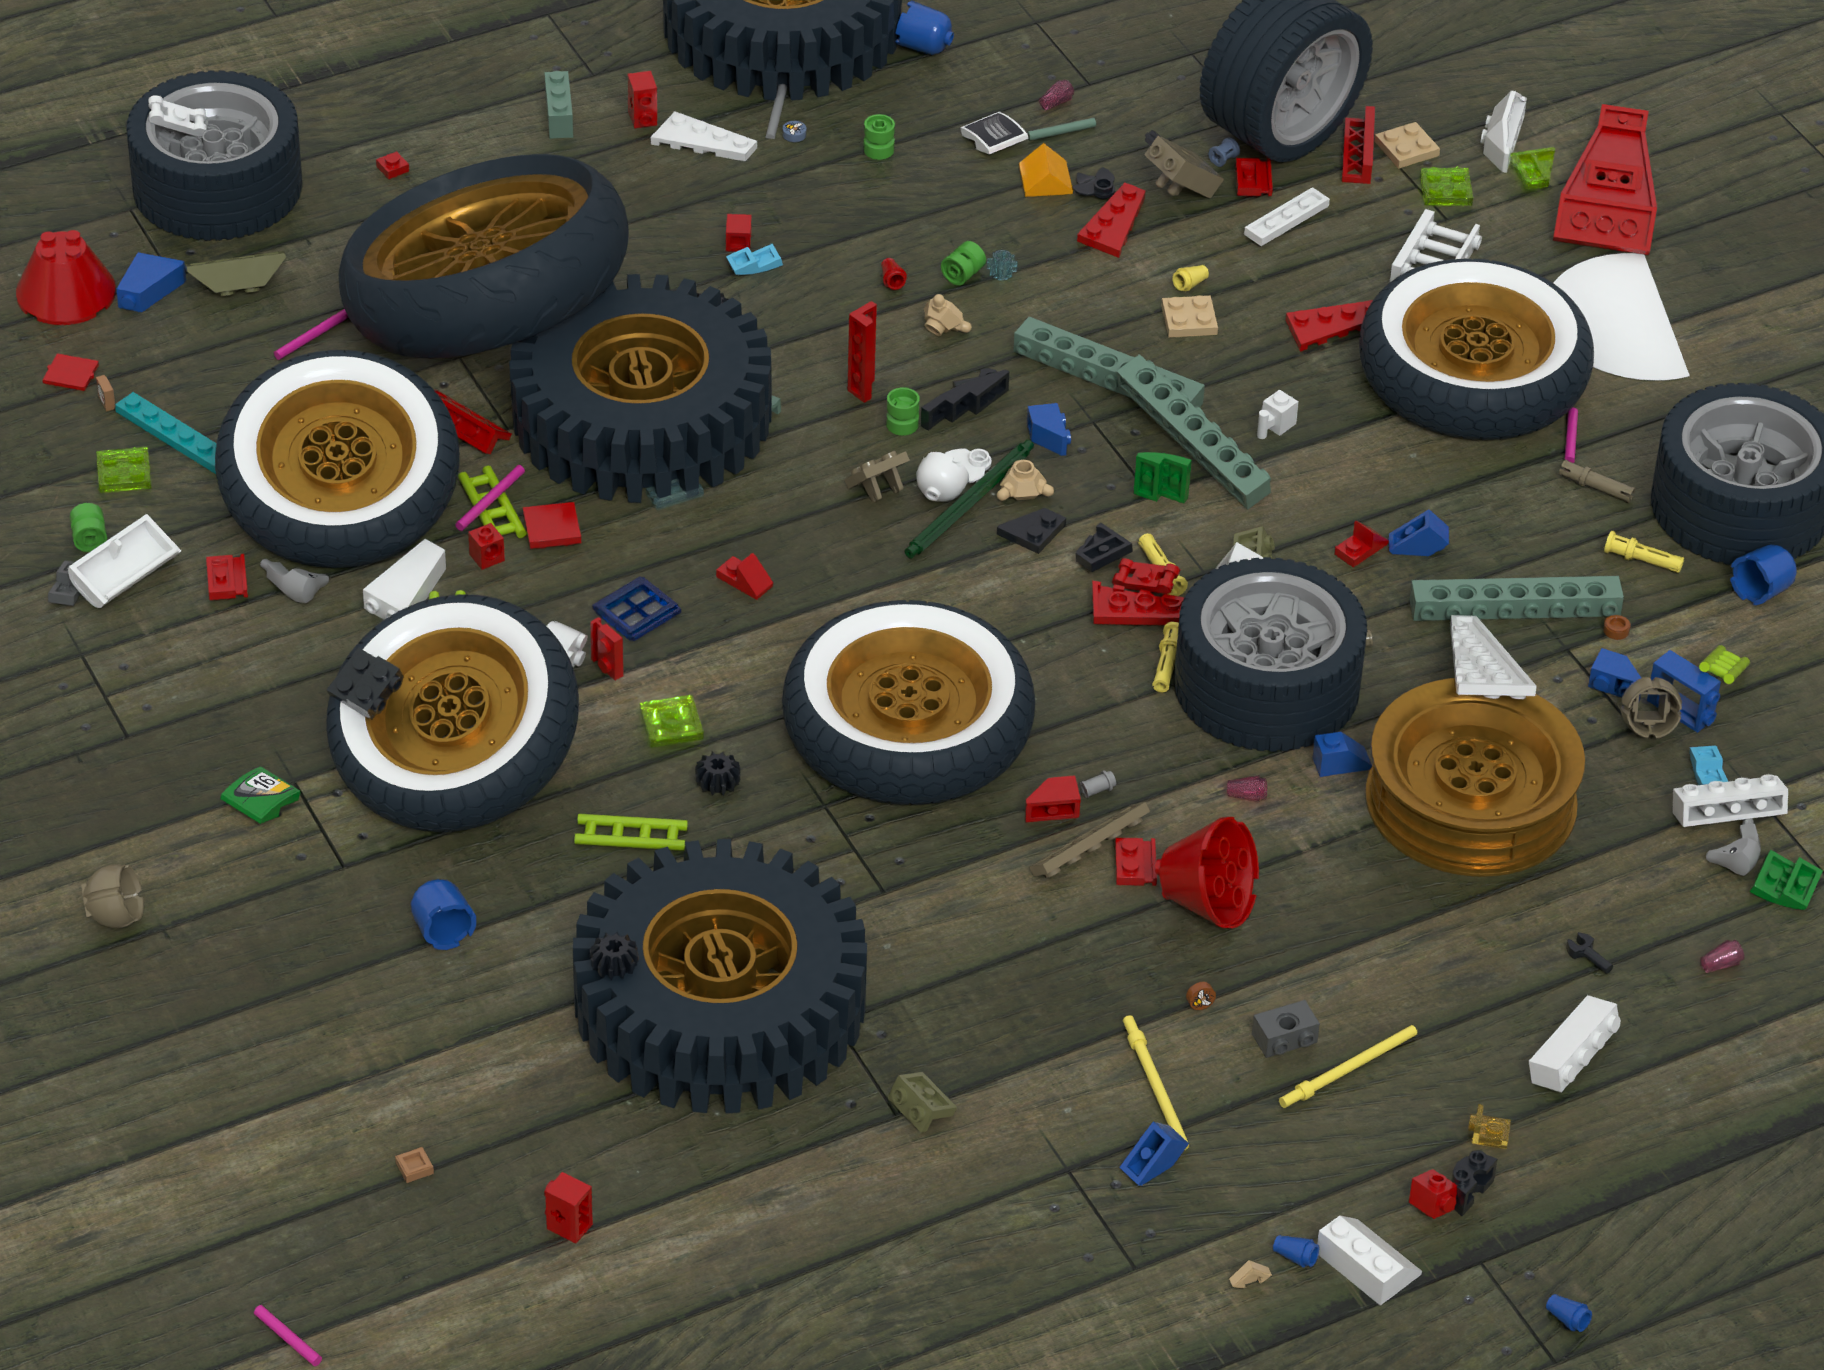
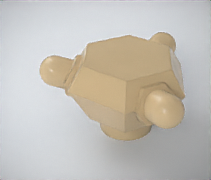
(944, 317)
(1023, 482)

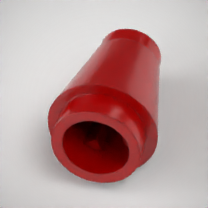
(893, 274)

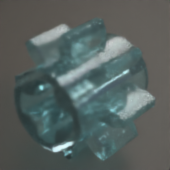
(1002, 264)

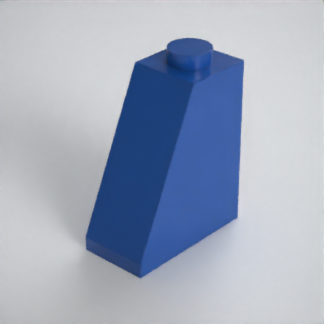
(149, 281)

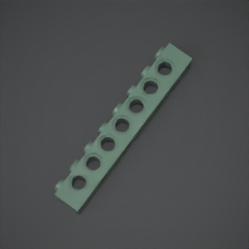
(1087, 358)
(1180, 427)
(1516, 598)

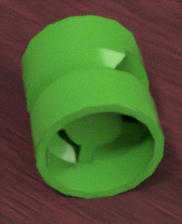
(879, 136)
(963, 263)
(902, 411)
(88, 526)

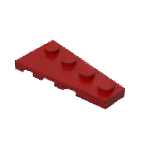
(1112, 223)
(1325, 322)
(1133, 608)

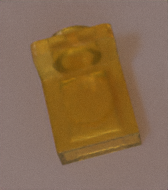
(1489, 1130)

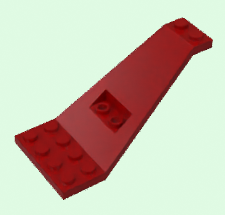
(1607, 210)

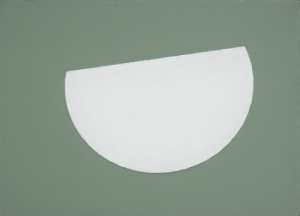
(1625, 317)

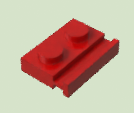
(1253, 177)
(226, 577)
(607, 649)
(1135, 861)

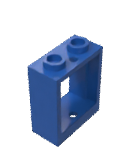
(1672, 667)

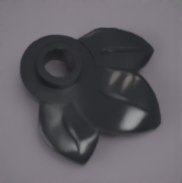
(1098, 185)

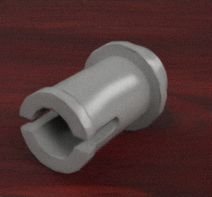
(1097, 784)

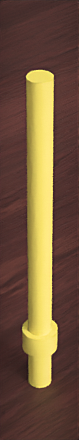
(1138, 1042)
(1307, 1088)

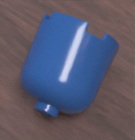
(924, 29)
(1763, 573)
(442, 914)

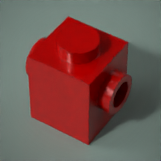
(1433, 1194)

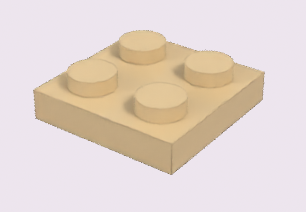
(1407, 145)
(1189, 316)

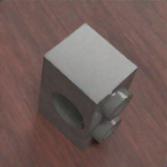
(1285, 1028)

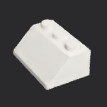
(1365, 1258)

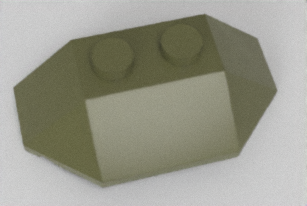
(237, 272)

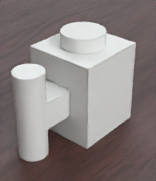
(1277, 414)

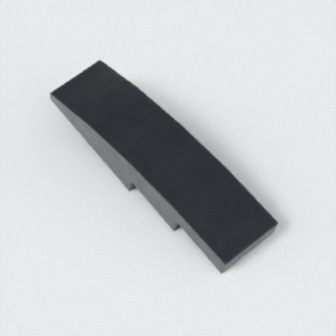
(969, 396)

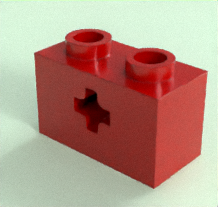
(642, 99)
(568, 1207)

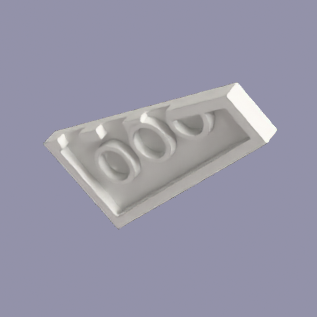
(703, 137)

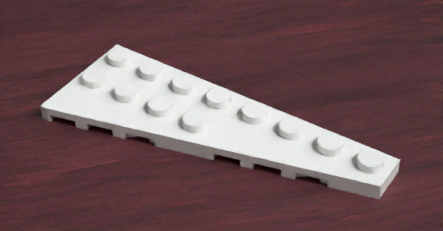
(1483, 663)

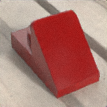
(1360, 545)
(746, 575)

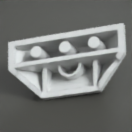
(1503, 129)

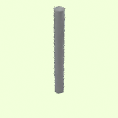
(776, 111)

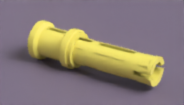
(1632, 549)
(1157, 557)
(1167, 659)

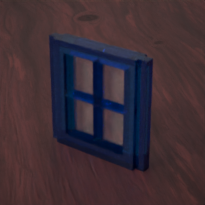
(636, 608)

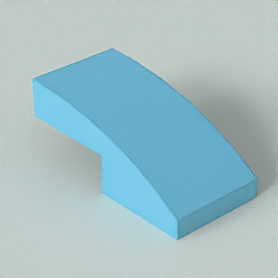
(749, 262)
(1707, 764)

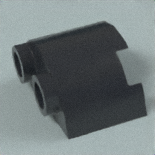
(1472, 1175)

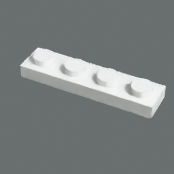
(1286, 216)

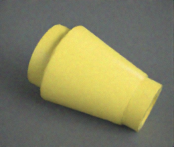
(1188, 277)

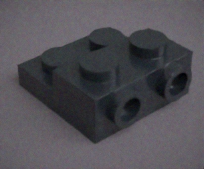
(366, 683)

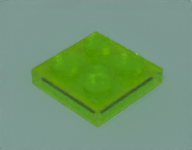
(1446, 186)
(123, 469)
(671, 721)

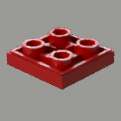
(552, 525)

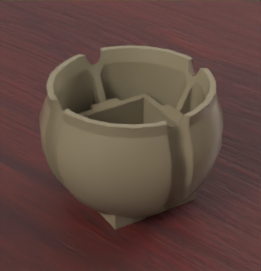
(1658, 722)
(113, 896)

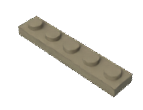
(1090, 840)

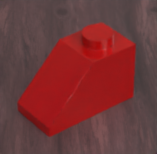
(1054, 800)

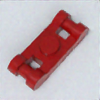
(1146, 576)

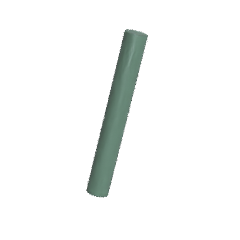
(1061, 129)

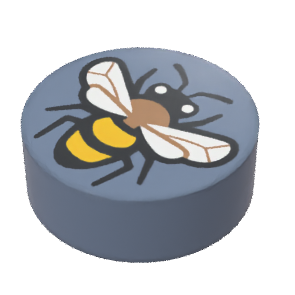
(794, 131)

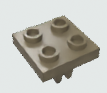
(867, 474)

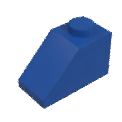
(1420, 536)
(1339, 754)
(1154, 1153)

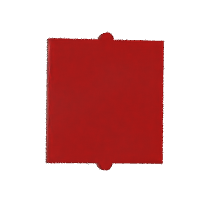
(70, 372)

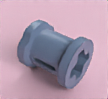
(1223, 152)

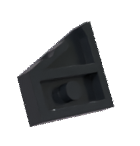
(1033, 530)
(1102, 548)

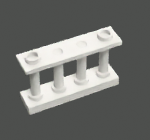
(1419, 241)

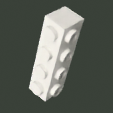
(1730, 800)
(1574, 1043)

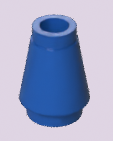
(1298, 1250)
(1570, 1312)

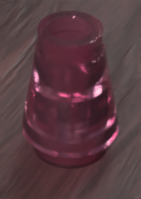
(1058, 93)
(1248, 788)
(1723, 956)

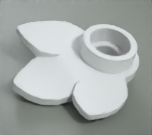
(975, 462)

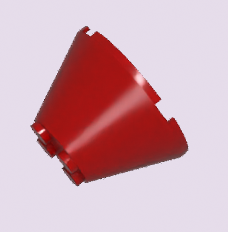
(64, 281)
(1212, 872)

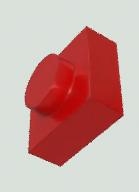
(392, 165)

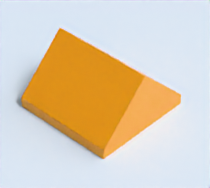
(1045, 173)

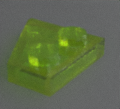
(1534, 166)

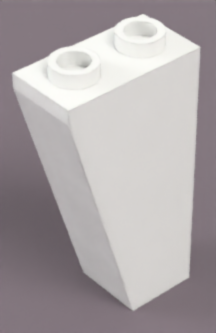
(406, 580)

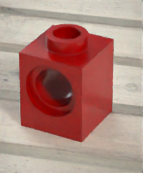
(738, 232)
(486, 546)

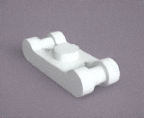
(177, 116)

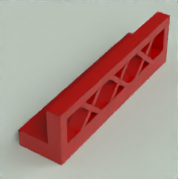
(1363, 151)
(862, 351)
(472, 426)

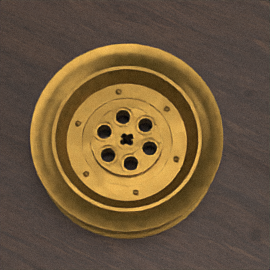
(1474, 779)

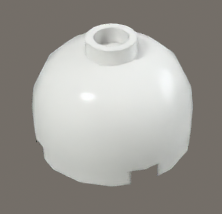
(940, 477)

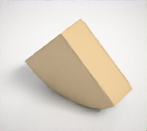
(1250, 1273)

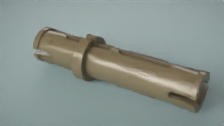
(1586, 476)

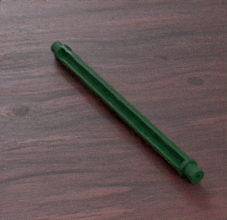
(967, 500)

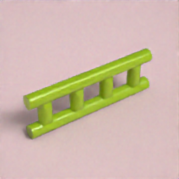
(506, 508)
(1724, 664)
(618, 824)

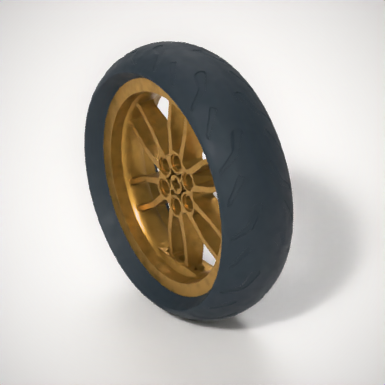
(483, 256)

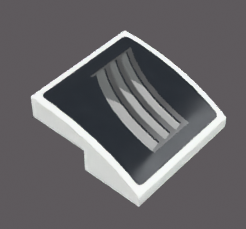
(994, 133)

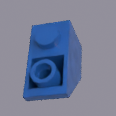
(1047, 427)
(1612, 673)

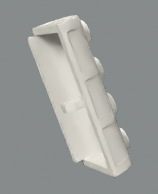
(122, 561)

